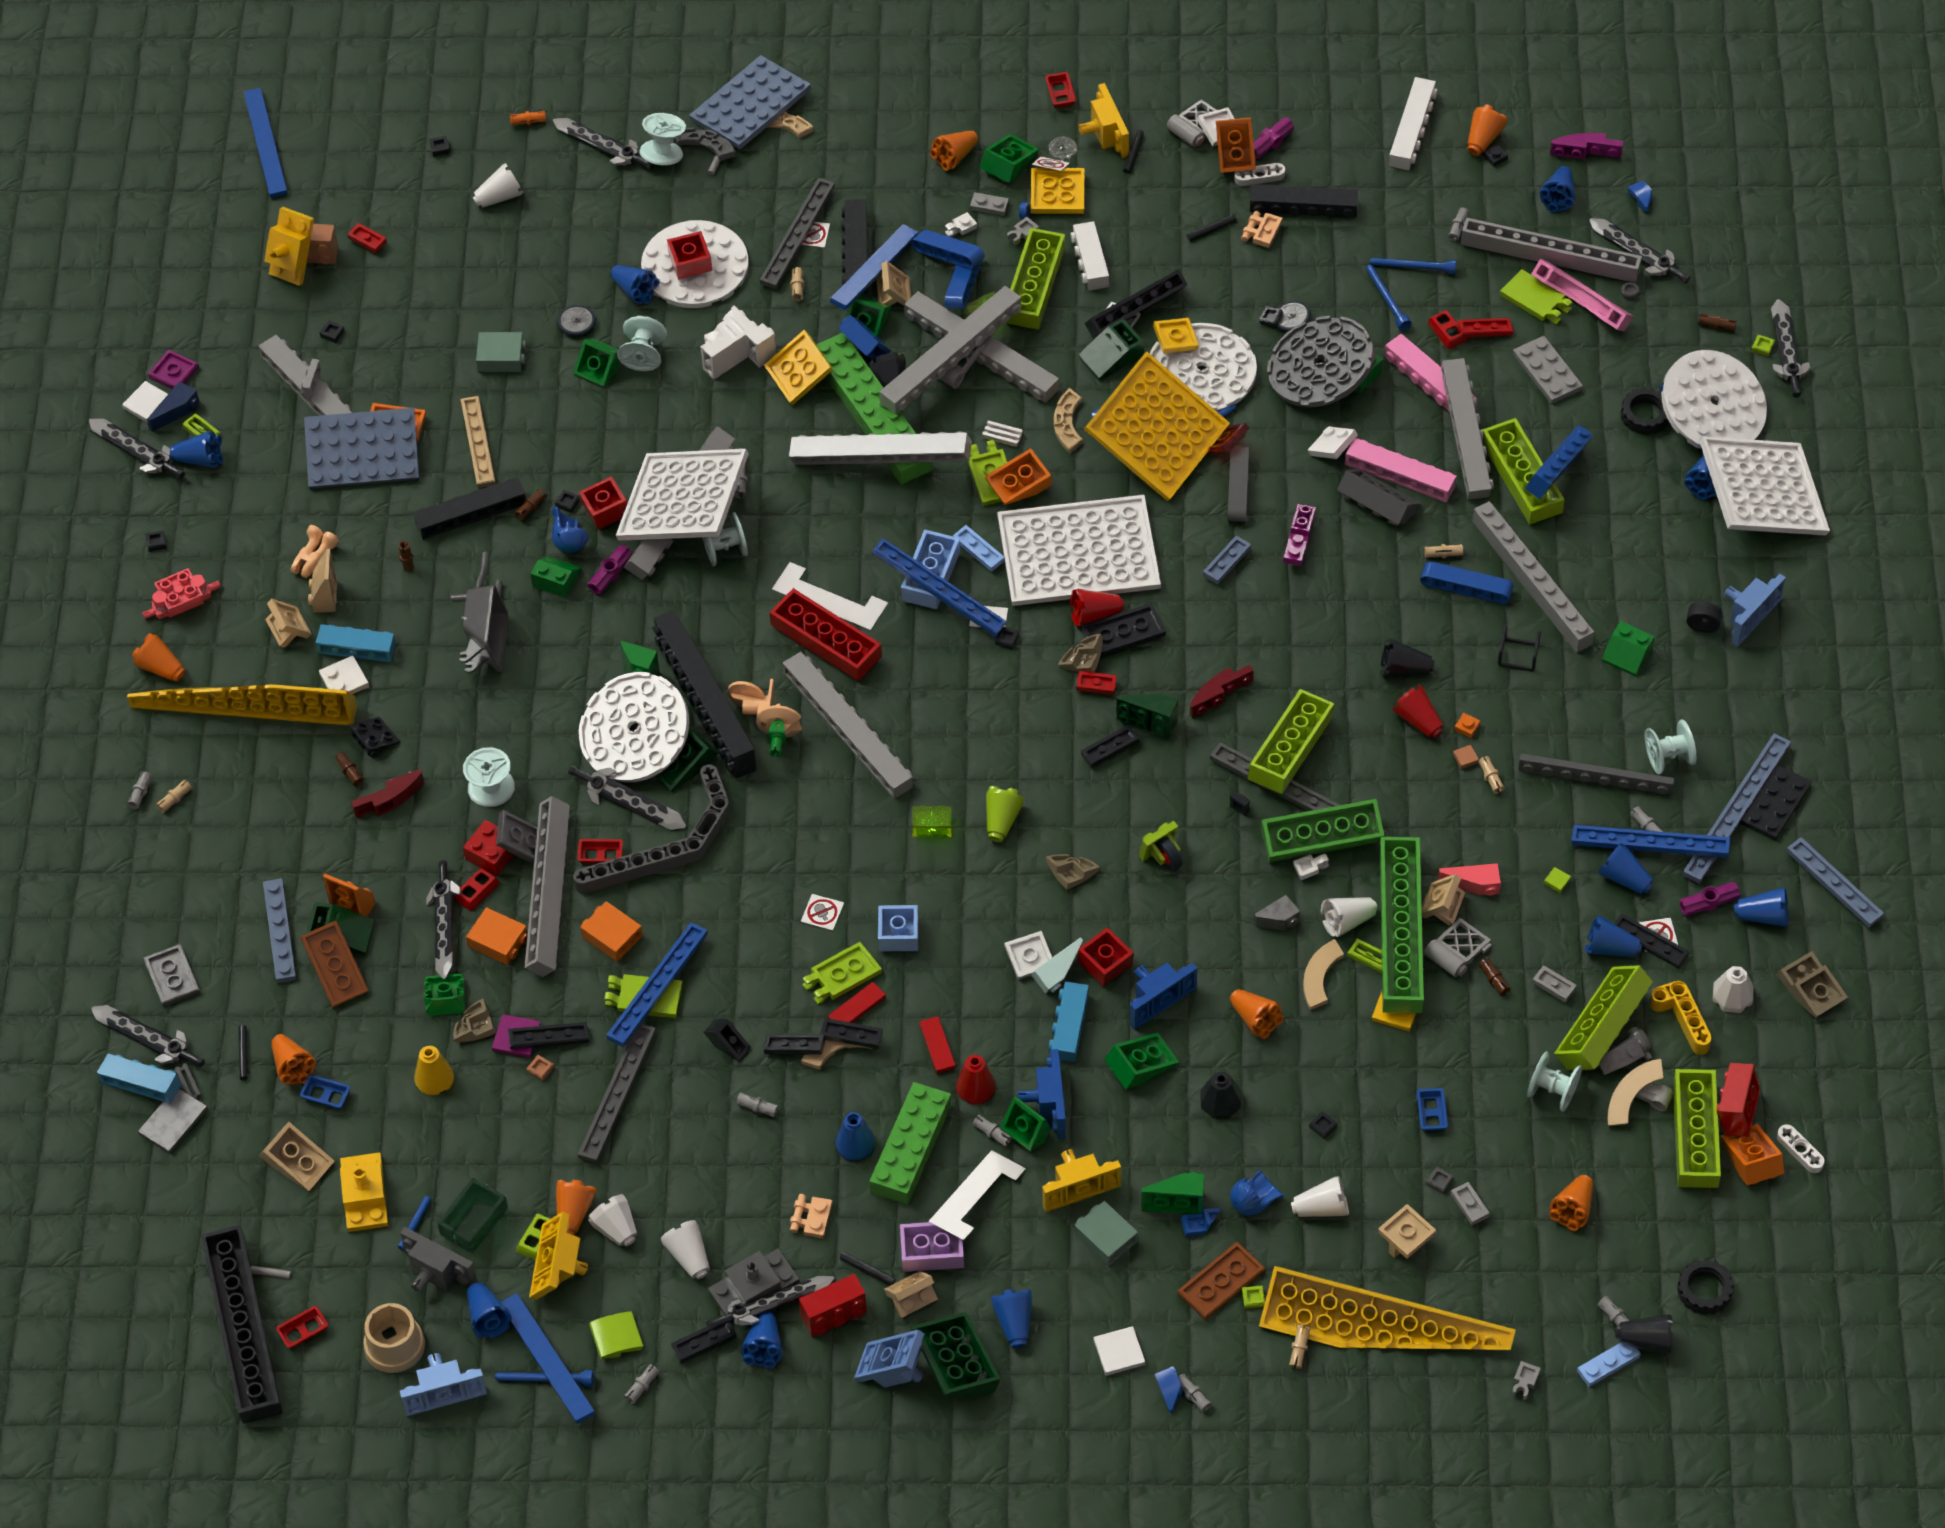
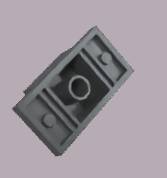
(435, 1263)
(753, 1279)

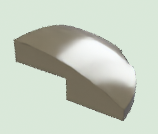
(1083, 656)
(1071, 870)
(475, 1024)

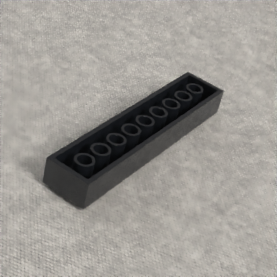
(704, 694)
(241, 1324)

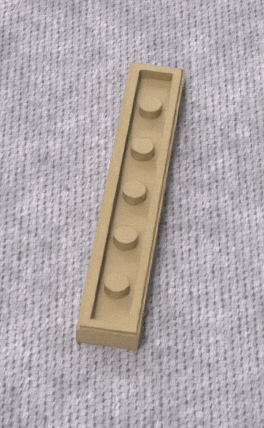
(478, 441)

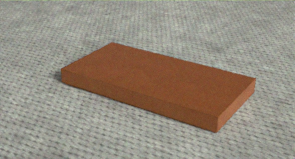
(334, 964)
(1221, 1281)

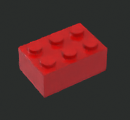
(1738, 1099)
(833, 1305)

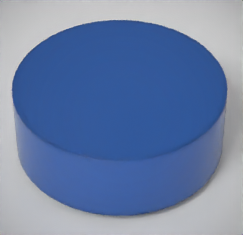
(1024, 210)

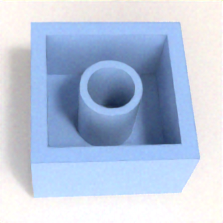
(898, 928)

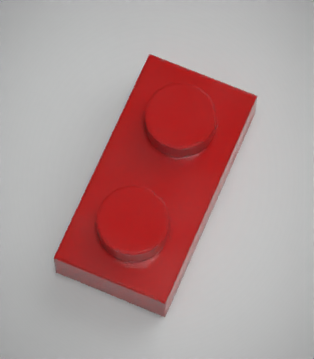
(367, 238)
(1096, 683)

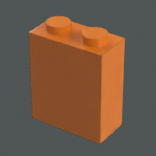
(611, 931)
(497, 936)

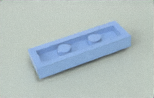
(979, 548)
(1607, 1363)

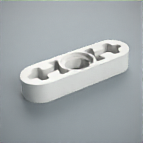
(1271, 168)
(1803, 1157)

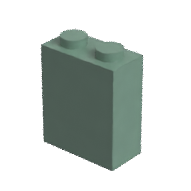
(500, 352)
(1106, 1233)

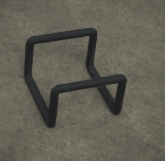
(1504, 638)

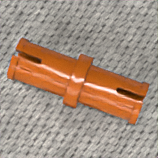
(527, 118)

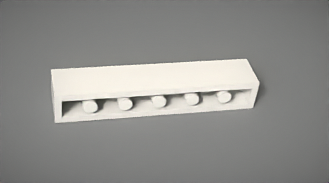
(1412, 123)

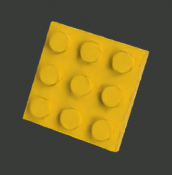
(1057, 191)
(798, 367)

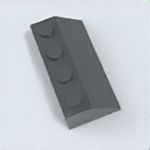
(1377, 496)

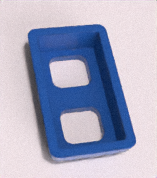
(329, 1087)
(1440, 1112)

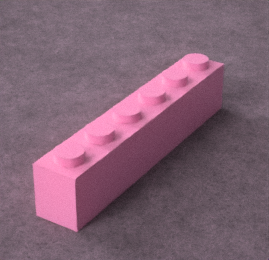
(1417, 367)
(1400, 470)

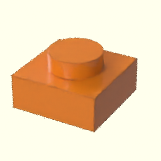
(1467, 725)

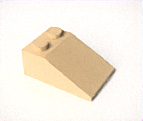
(323, 585)
(296, 1157)

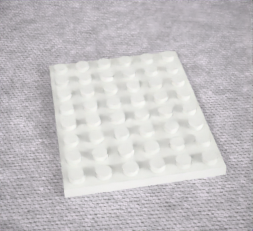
(1079, 546)

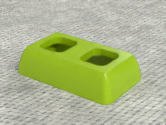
(524, 1249)

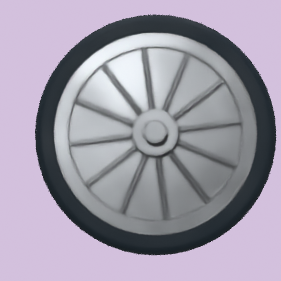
(1293, 315)
(576, 320)

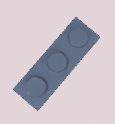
(1227, 560)

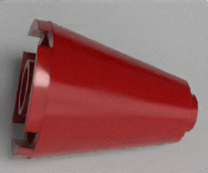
(1093, 606)
(1419, 712)
(975, 1081)

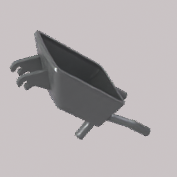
(484, 622)

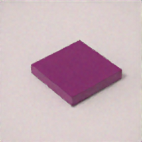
(173, 369)
(501, 1040)

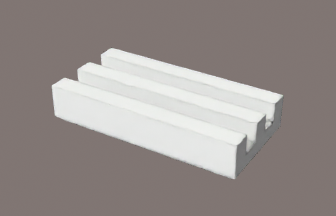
(1003, 432)

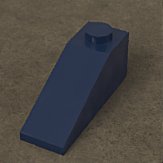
(174, 406)

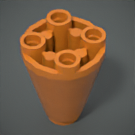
(1484, 128)
(952, 148)
(158, 659)
(1257, 1012)
(291, 1060)
(574, 1200)
(1573, 1204)

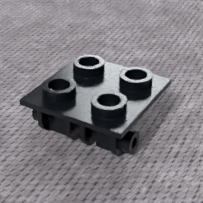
(373, 735)

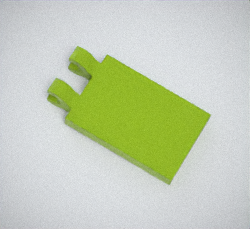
(1535, 297)
(982, 465)
(842, 973)
(631, 985)

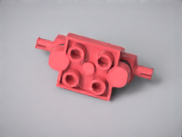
(179, 594)

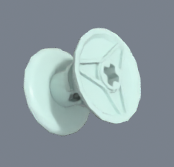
(663, 129)
(639, 353)
(727, 538)
(1670, 746)
(488, 777)
(1554, 1081)

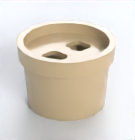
(399, 1351)

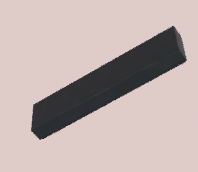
(1653, 942)
(548, 1035)

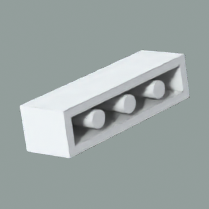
(1090, 256)

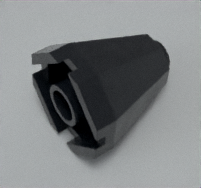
(888, 367)
(1220, 1096)

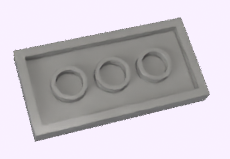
(1547, 369)

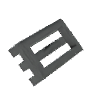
(179, 1071)

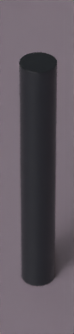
(1137, 140)
(1211, 227)
(243, 1052)
(867, 1268)

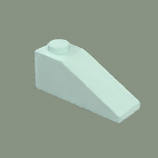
(1054, 970)

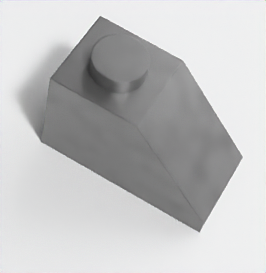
(1278, 915)
(1621, 1055)

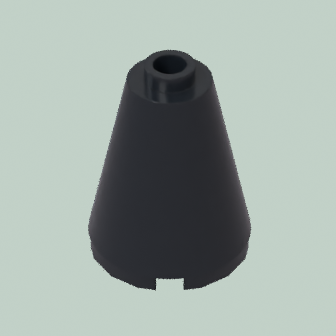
(1404, 660)
(1647, 1334)

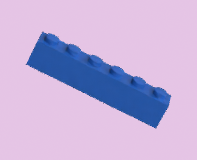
(1559, 461)

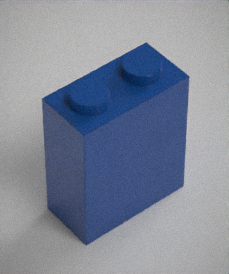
(863, 337)

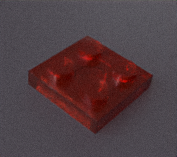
(1228, 438)

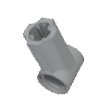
(1657, 1096)

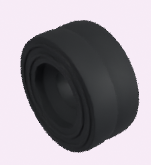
(1704, 617)

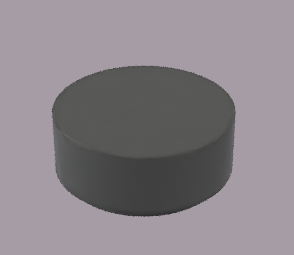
(1629, 291)

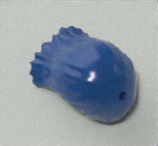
(566, 534)
(1253, 1195)

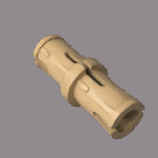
(797, 284)
(1457, 550)
(1491, 775)
(173, 796)
(1299, 1346)

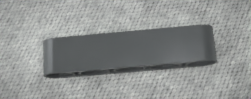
(1238, 484)

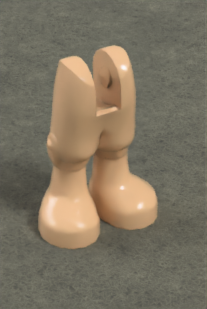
(308, 556)

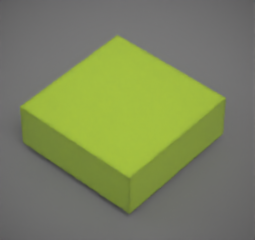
(1763, 345)
(1557, 880)
(1253, 1297)

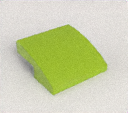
(616, 1335)

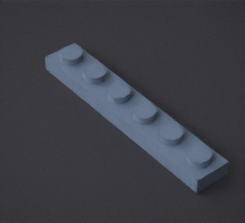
(1835, 882)
(279, 930)

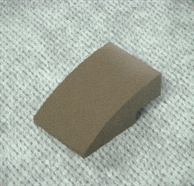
(1812, 984)

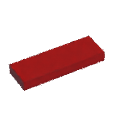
(1485, 327)
(859, 1004)
(937, 1045)

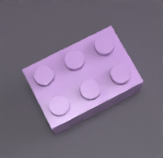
(929, 1248)

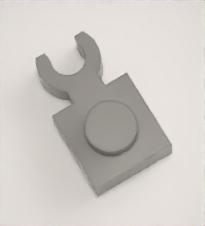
(1021, 230)
(1525, 1377)

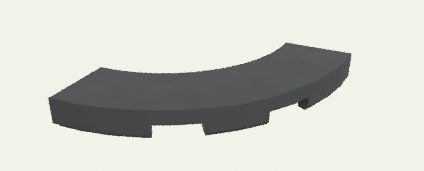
(707, 139)

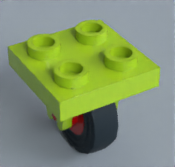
(1162, 847)

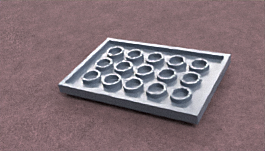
(750, 101)
(361, 448)

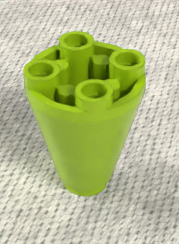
(1001, 811)

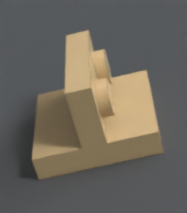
(893, 285)
(286, 622)
(1443, 899)
(1406, 1232)
(912, 1293)

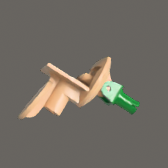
(771, 718)

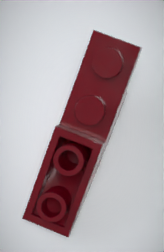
(1214, 691)
(385, 800)

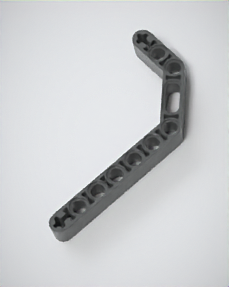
(589, 878)

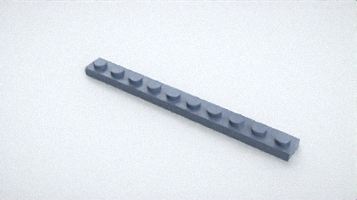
(1740, 802)

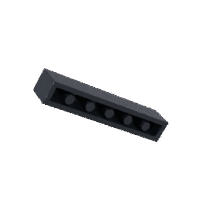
(1303, 200)
(855, 237)
(1137, 302)
(469, 508)

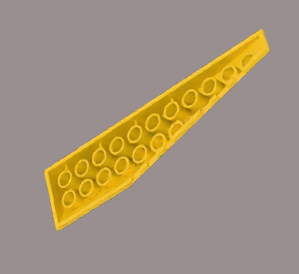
(255, 701)
(1367, 1319)

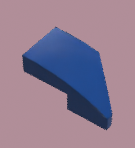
(1642, 193)
(1199, 1223)
(1170, 1386)

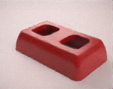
(1060, 78)
(1440, 330)
(601, 847)
(482, 891)
(298, 1323)

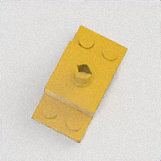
(1107, 123)
(289, 246)
(1079, 1180)
(363, 1192)
(555, 1256)

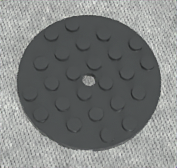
(1346, 357)

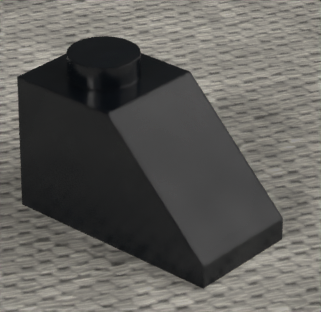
(727, 1038)

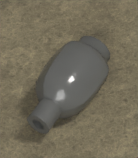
(1642, 1040)

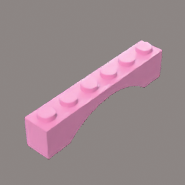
(1582, 294)

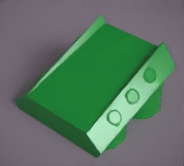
(444, 995)

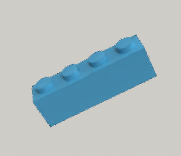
(355, 642)
(1070, 1020)
(139, 1078)

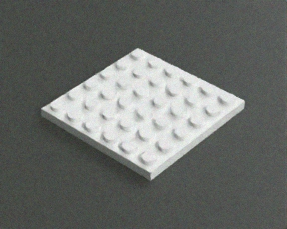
(1764, 486)
(682, 494)

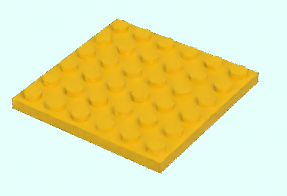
(1156, 426)

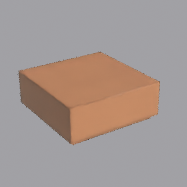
(1465, 756)
(540, 1068)

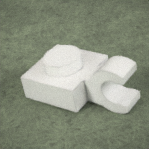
(962, 224)
(1309, 867)

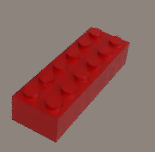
(825, 634)

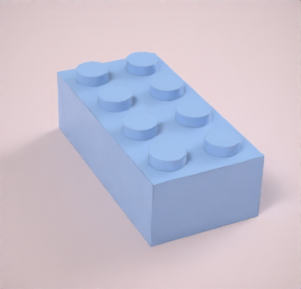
(939, 555)

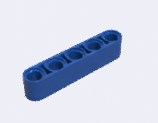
(947, 249)
(961, 287)
(1467, 582)

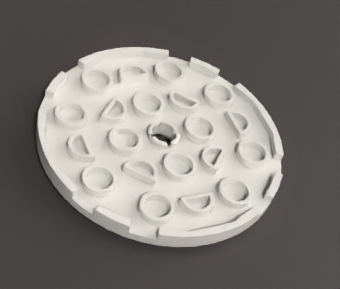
(698, 291)
(1227, 360)
(1724, 378)
(656, 741)

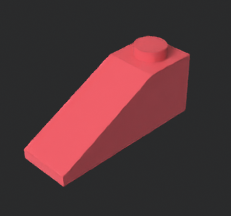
(1476, 878)

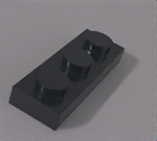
(1110, 746)
(852, 1033)
(794, 1044)
(702, 1341)

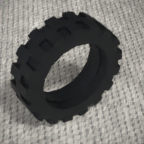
(1641, 425)
(1708, 1268)

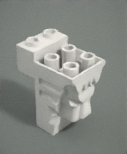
(735, 341)

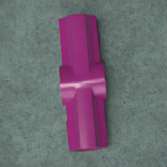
(1272, 137)
(609, 569)
(1699, 902)

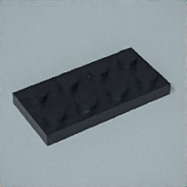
(1126, 629)
(1776, 802)

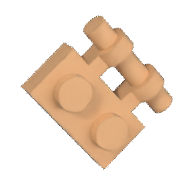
(1266, 231)
(817, 1217)

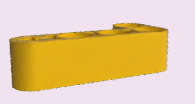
(1685, 1018)

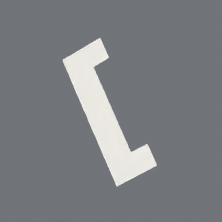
(861, 615)
(970, 1191)

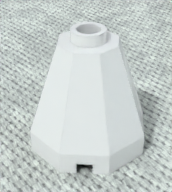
(1733, 990)
(615, 1221)

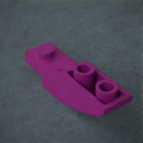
(1586, 143)
(1299, 535)

